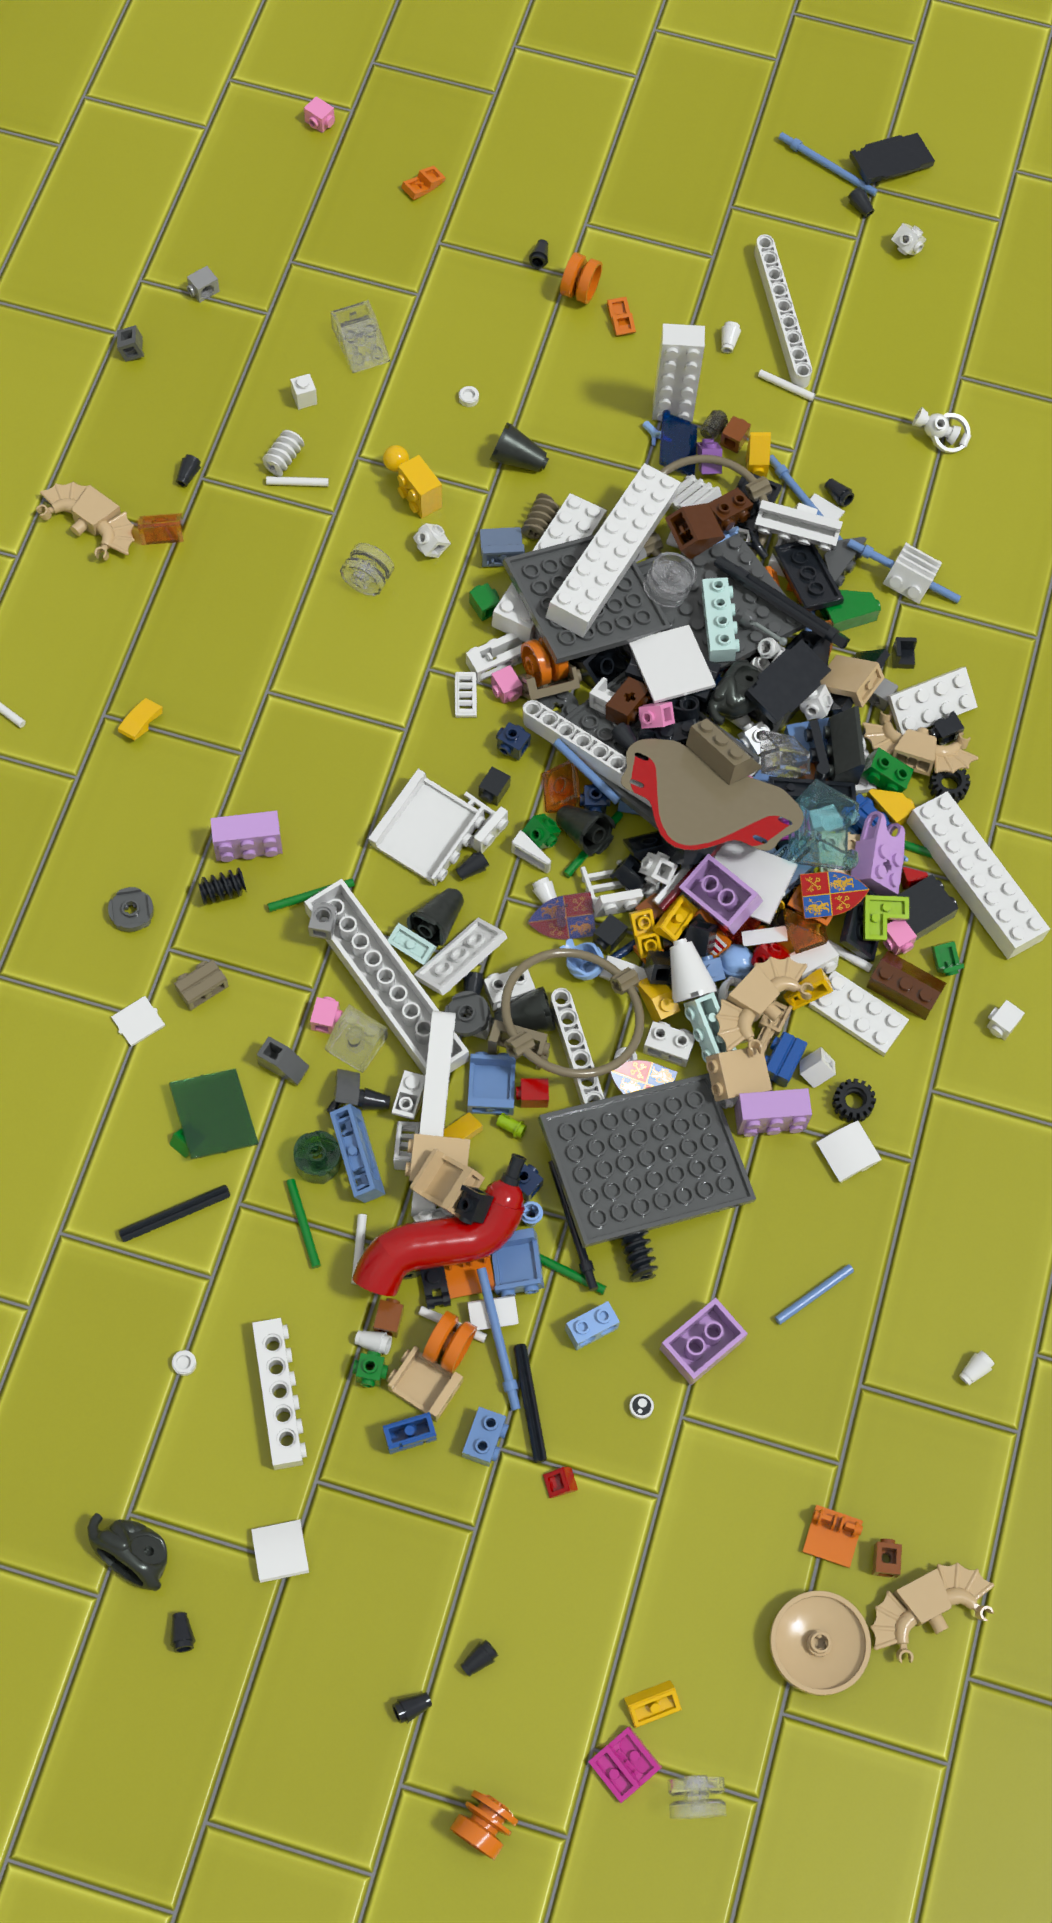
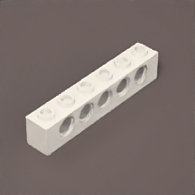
(281, 1455)

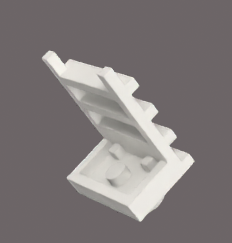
(695, 492)
(912, 573)
(491, 827)
(610, 903)

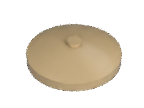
(820, 1643)

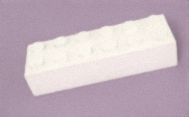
(678, 370)

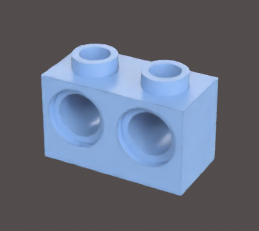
(592, 1325)

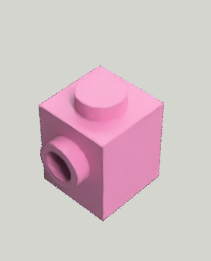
(319, 114)
(506, 684)
(656, 715)
(899, 937)
(325, 1014)

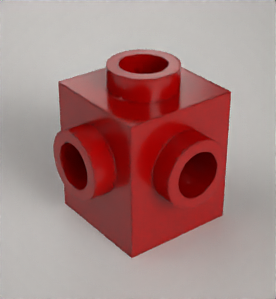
(768, 950)

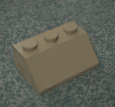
(720, 752)

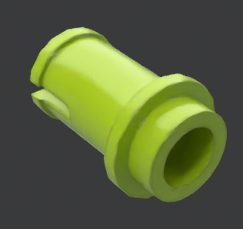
(511, 1125)

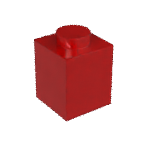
(533, 1092)

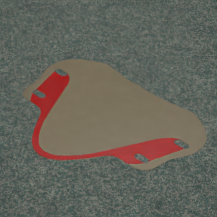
(700, 808)

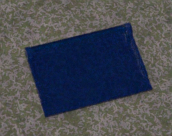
(677, 441)

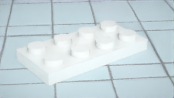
(932, 700)
(460, 956)
(860, 1014)

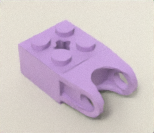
(880, 856)

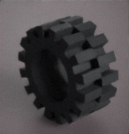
(958, 776)
(853, 1113)

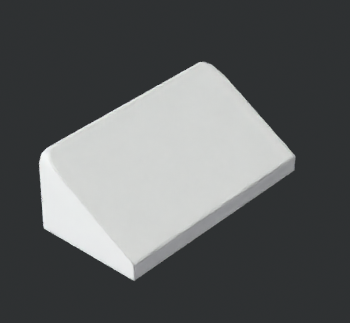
(764, 936)
(505, 1309)

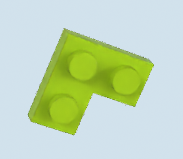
(879, 910)

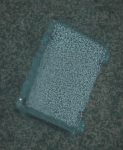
(824, 830)

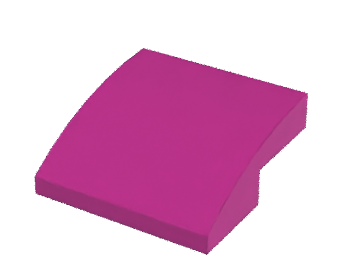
(625, 1764)

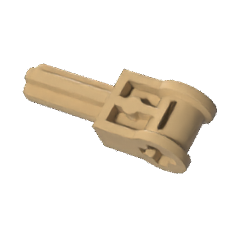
(771, 1028)

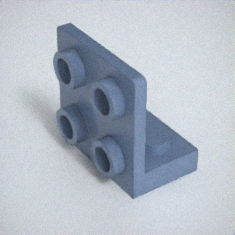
(500, 544)

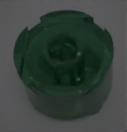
(319, 1169)

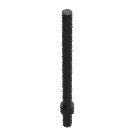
(586, 1266)

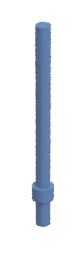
(797, 145)
(783, 473)
(868, 552)
(509, 1384)

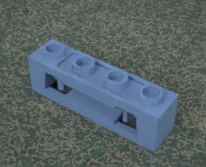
(357, 1153)

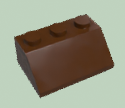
(906, 985)

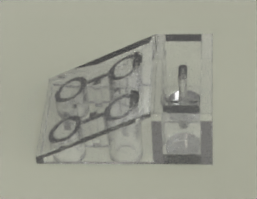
(359, 336)

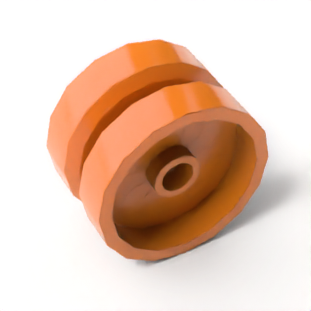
(581, 278)
(540, 663)
(447, 1341)

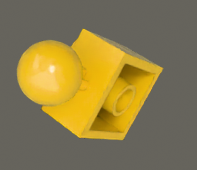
(415, 480)

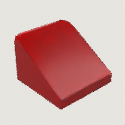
(911, 877)
(560, 1482)

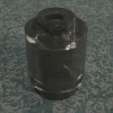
(714, 424)

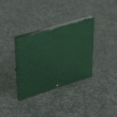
(213, 1113)

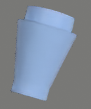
(532, 1209)

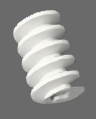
(282, 452)

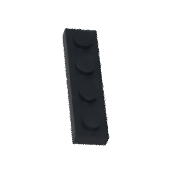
(797, 786)

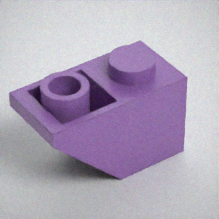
(709, 447)

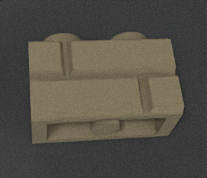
(200, 984)

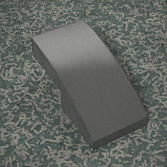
(347, 1087)

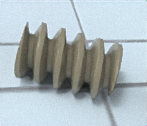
(540, 516)

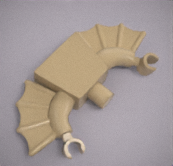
(92, 513)
(918, 747)
(756, 997)
(927, 1601)

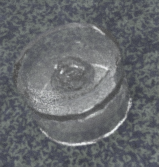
(367, 569)
(670, 579)
(696, 1792)

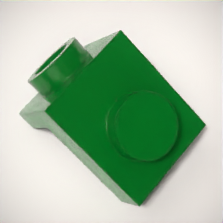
(946, 958)

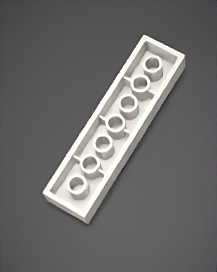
(573, 521)
(978, 875)

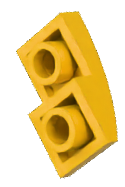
(138, 720)
(642, 927)

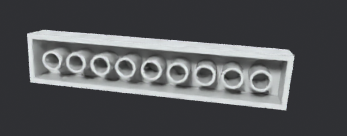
(612, 550)
(382, 975)

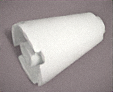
(688, 972)

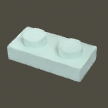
(411, 944)

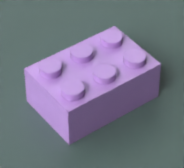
(246, 836)
(721, 894)
(772, 1112)
(703, 1341)

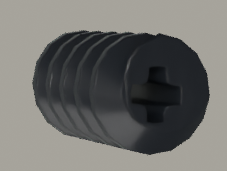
(222, 886)
(638, 1257)

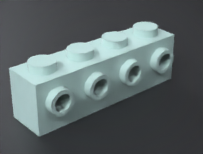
(719, 619)
(702, 1017)

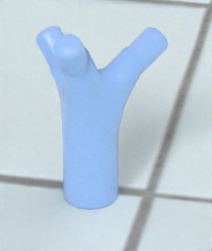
(652, 431)

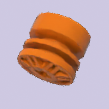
(484, 1824)

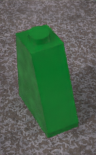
(855, 611)

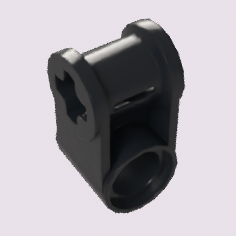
(685, 708)

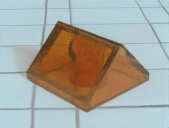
(161, 528)
(561, 787)
(804, 933)

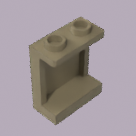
(533, 692)
(499, 1036)

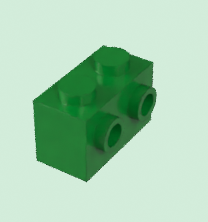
(886, 771)

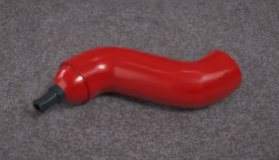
(443, 1240)

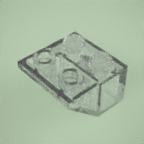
(783, 755)

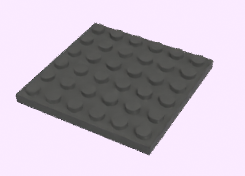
(624, 618)

